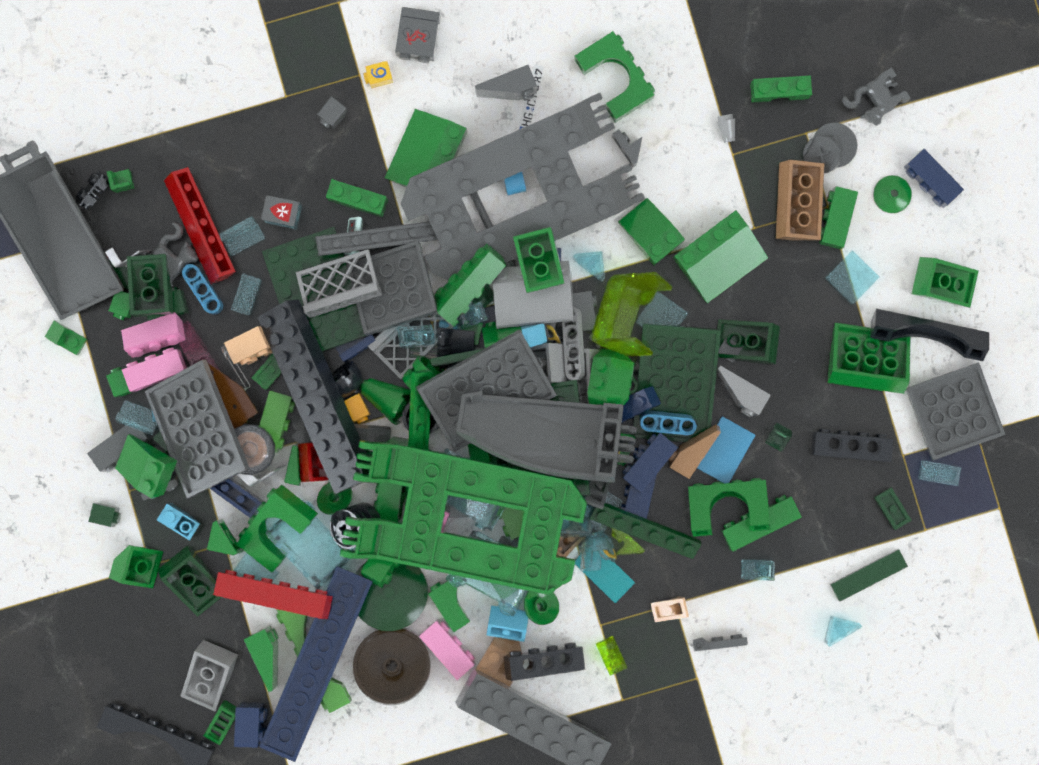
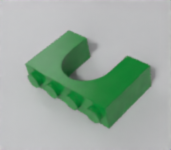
(611, 49)
(704, 497)
(280, 505)
(446, 601)

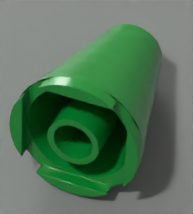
(386, 398)

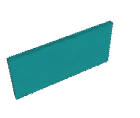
(609, 579)

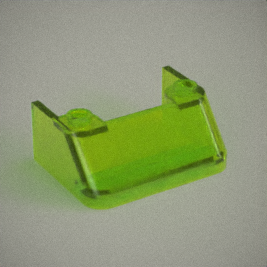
(620, 308)

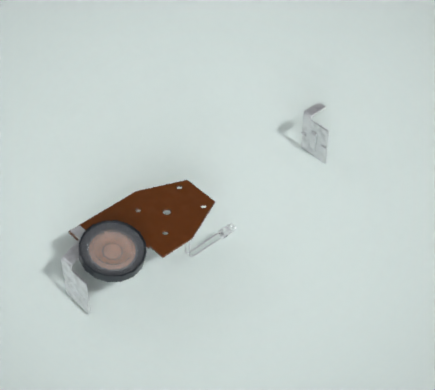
(254, 440)

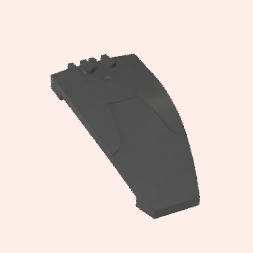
(548, 434)

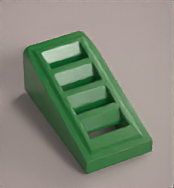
(293, 469)
(227, 711)

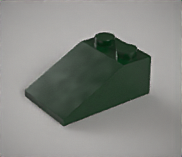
(149, 285)
(756, 338)
(190, 580)

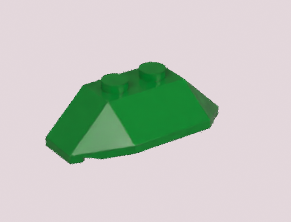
(610, 378)

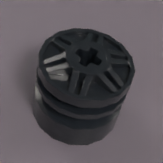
(338, 519)

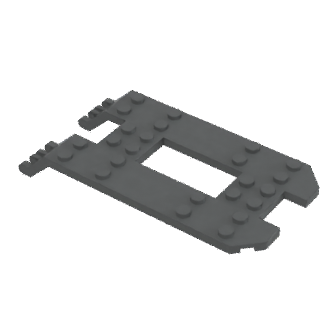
(539, 145)

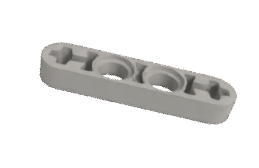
(577, 343)

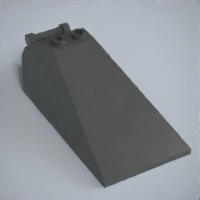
(54, 234)

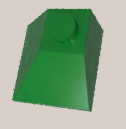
(136, 566)

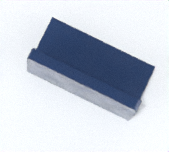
(354, 348)

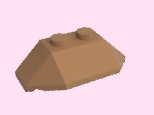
(493, 661)

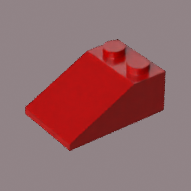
(310, 464)

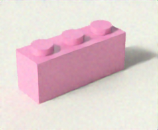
(153, 335)
(153, 369)
(448, 649)

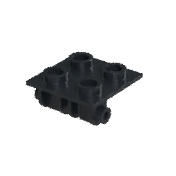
(83, 196)
(453, 342)

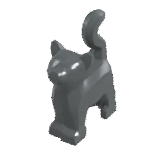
(880, 95)
(175, 263)

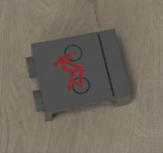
(417, 34)

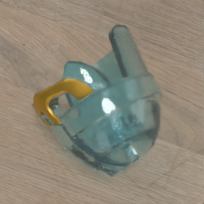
(594, 548)

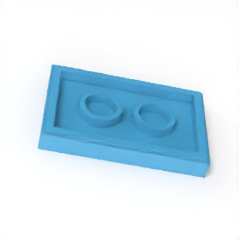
(726, 451)

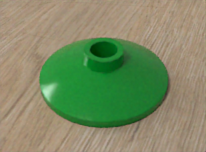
(883, 196)
(327, 499)
(548, 607)

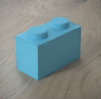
(507, 626)

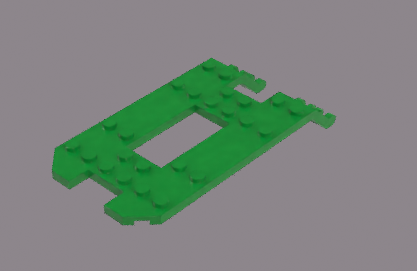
(420, 536)

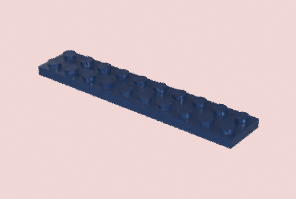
(315, 666)

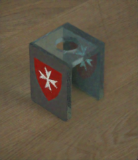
(281, 212)

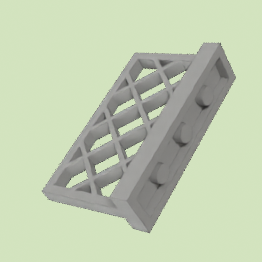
(344, 298)
(389, 335)

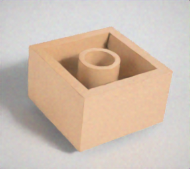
(248, 346)

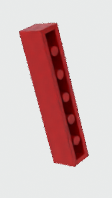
(199, 225)
(272, 595)

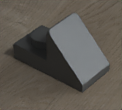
(630, 151)

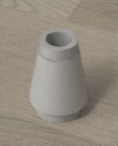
(727, 127)

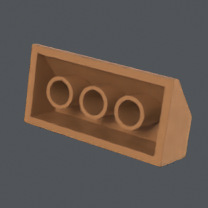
(800, 200)

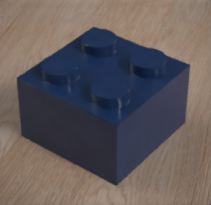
(250, 724)

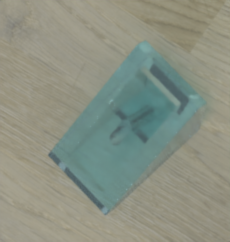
(592, 263)
(758, 569)
(839, 628)

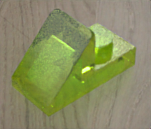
(629, 547)
(611, 655)

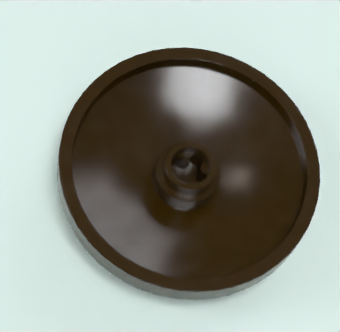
(391, 666)

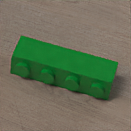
(781, 514)

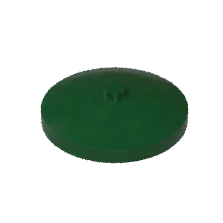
(397, 602)

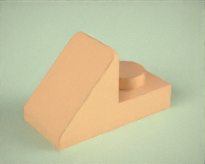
(669, 609)

